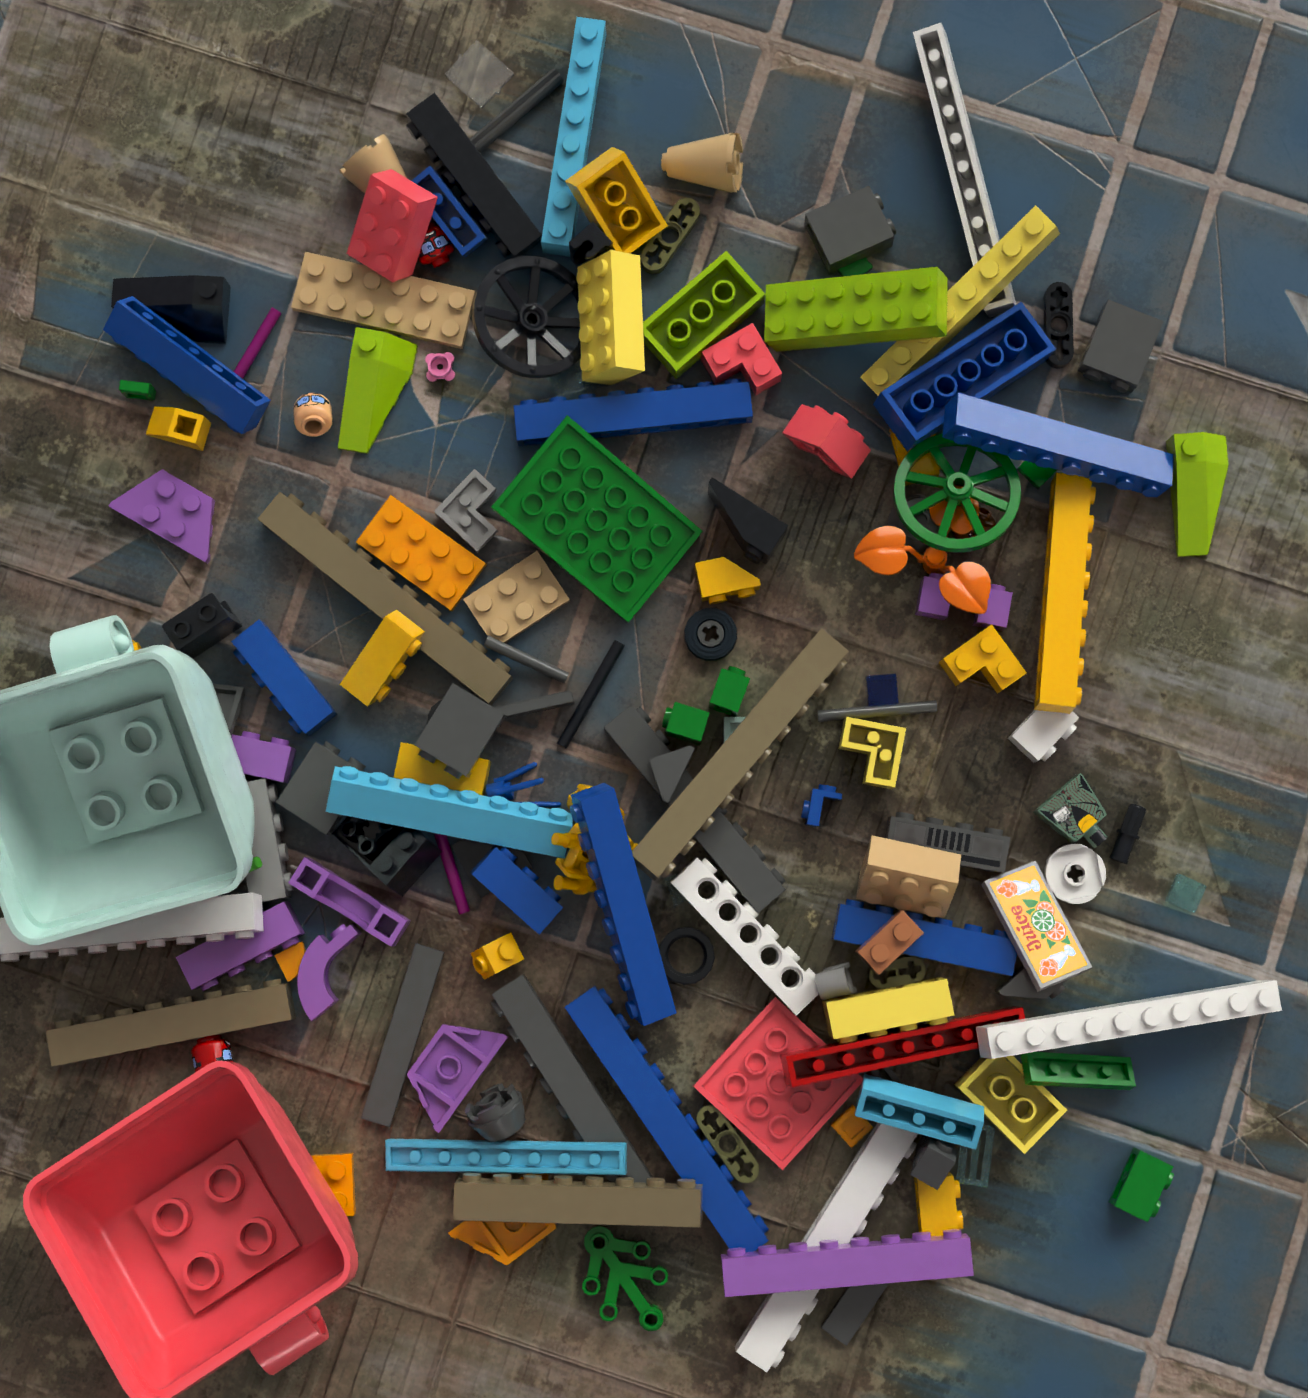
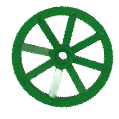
(955, 496)

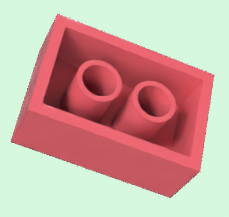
(391, 225)

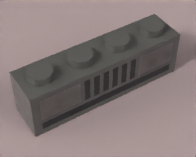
(977, 849)

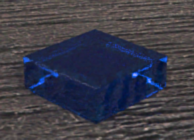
(882, 689)

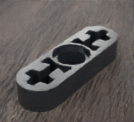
(1065, 304)

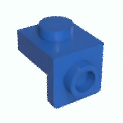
(812, 809)

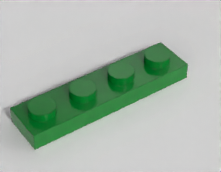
(1078, 1070)

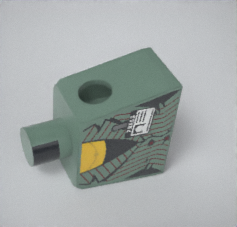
(1074, 812)

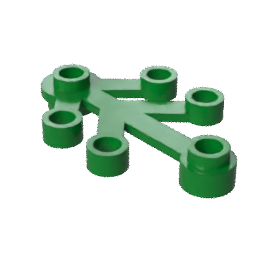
(621, 1274)

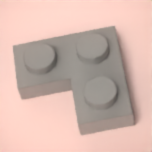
(461, 509)

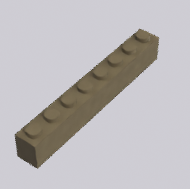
(170, 1024)
(578, 1201)

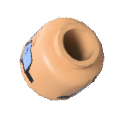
(312, 414)

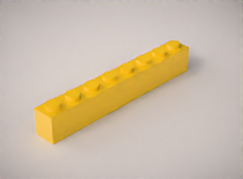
(1064, 594)

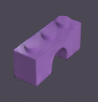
(933, 605)

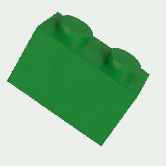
(729, 691)
(685, 723)
(1141, 1185)

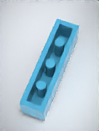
(920, 1111)

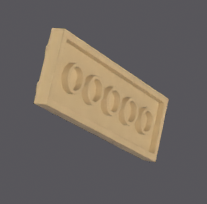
(367, 299)

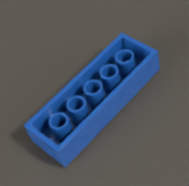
(974, 366)

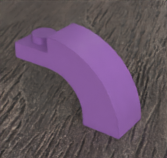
(313, 971)

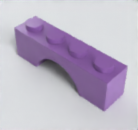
(349, 901)

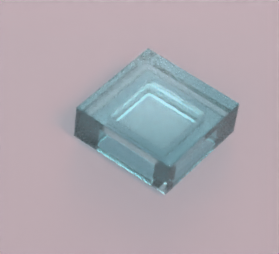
(1185, 893)

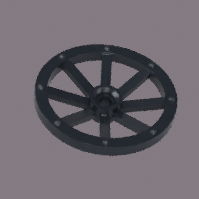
(530, 310)

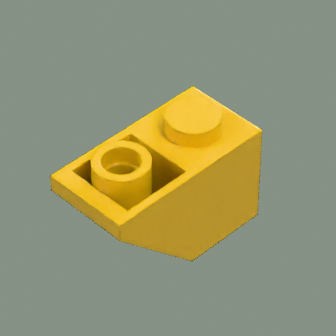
(179, 427)
(723, 578)

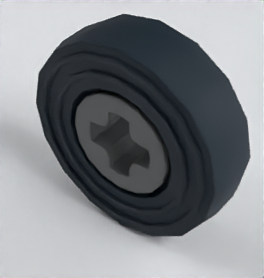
(695, 636)

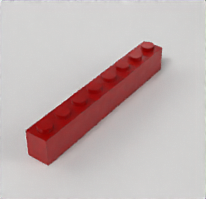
(891, 1049)

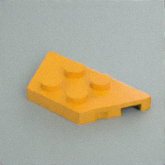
(502, 1239)

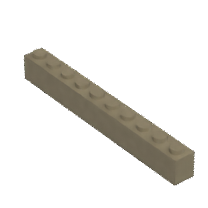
(382, 596)
(738, 754)

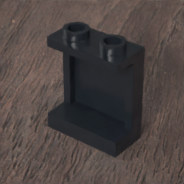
(201, 625)

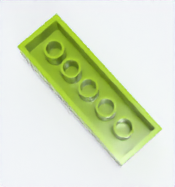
(856, 309)

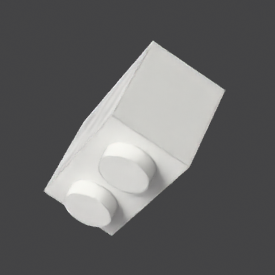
(1041, 731)

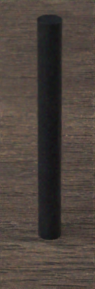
(590, 694)

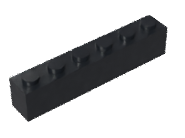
(473, 177)

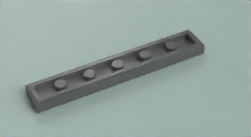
(402, 1035)

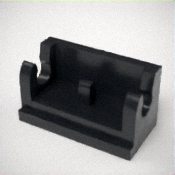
(589, 244)

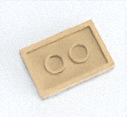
(517, 599)

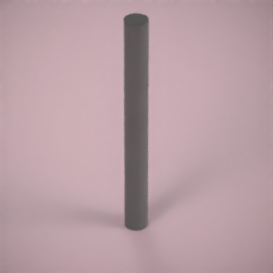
(877, 711)

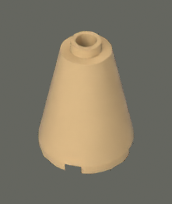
(370, 161)
(707, 162)

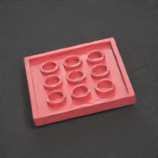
(752, 1090)

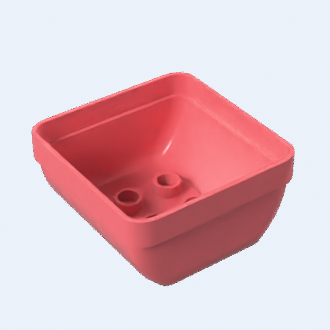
(195, 1234)

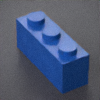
(451, 214)
(517, 888)

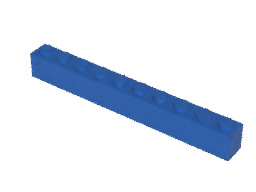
(665, 1120)

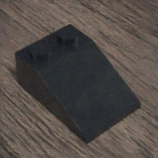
(752, 527)

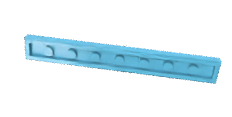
(506, 1156)

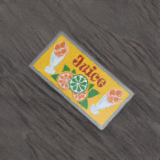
(1036, 926)

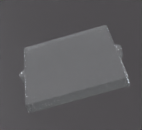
(479, 74)

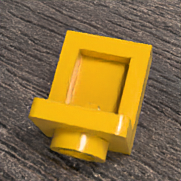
(496, 956)

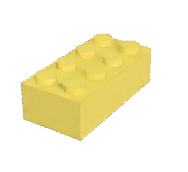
(610, 318)
(888, 1008)

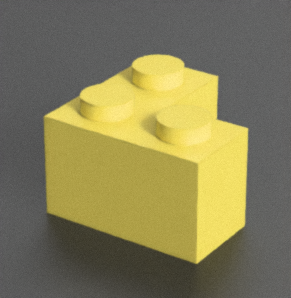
(881, 744)

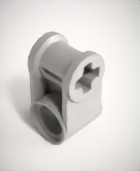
(834, 982)

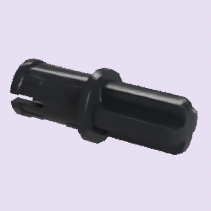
(1128, 833)

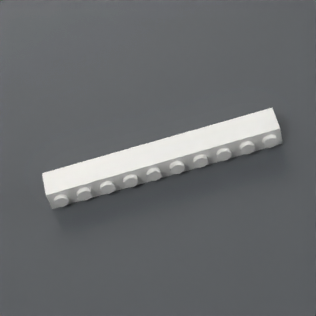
(960, 152)
(207, 918)
(1127, 1019)
(838, 1220)

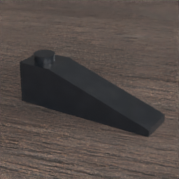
(189, 303)

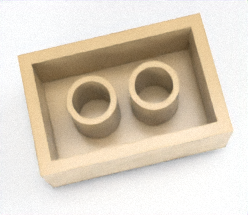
(908, 877)

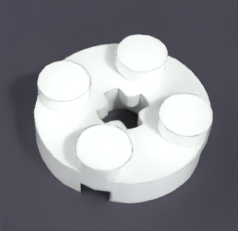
(1084, 859)

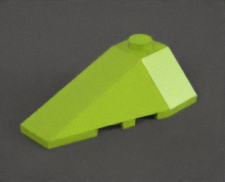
(375, 378)
(1196, 488)

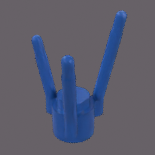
(505, 789)

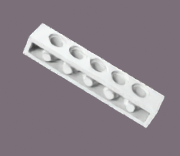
(795, 996)

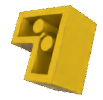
(984, 653)

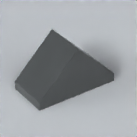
(669, 770)

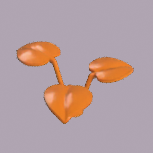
(963, 588)

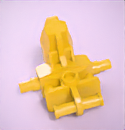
(575, 862)

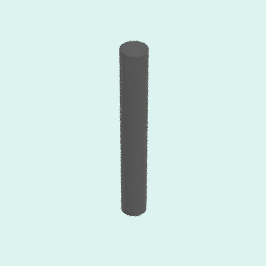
(525, 659)

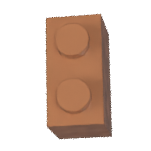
(889, 942)

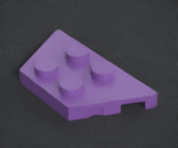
(171, 511)
(451, 1068)

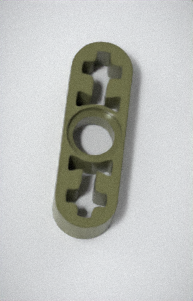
(689, 223)
(734, 1166)

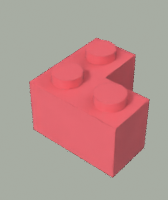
(744, 353)
(828, 438)

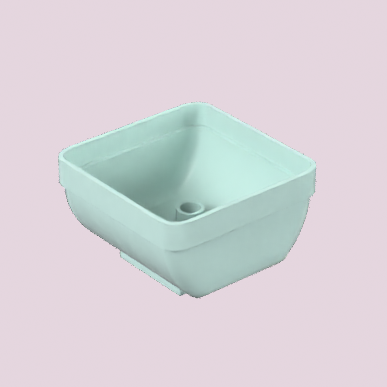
(116, 788)

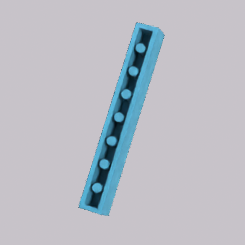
(573, 133)
(447, 811)

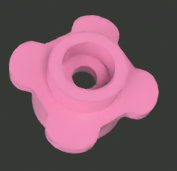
(434, 360)

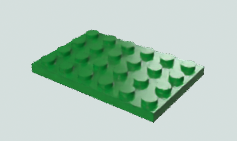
(596, 519)

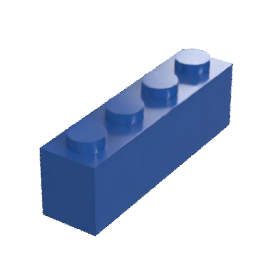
(283, 677)

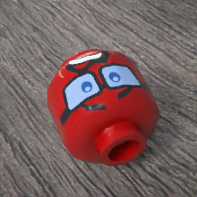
(435, 247)
(210, 1050)

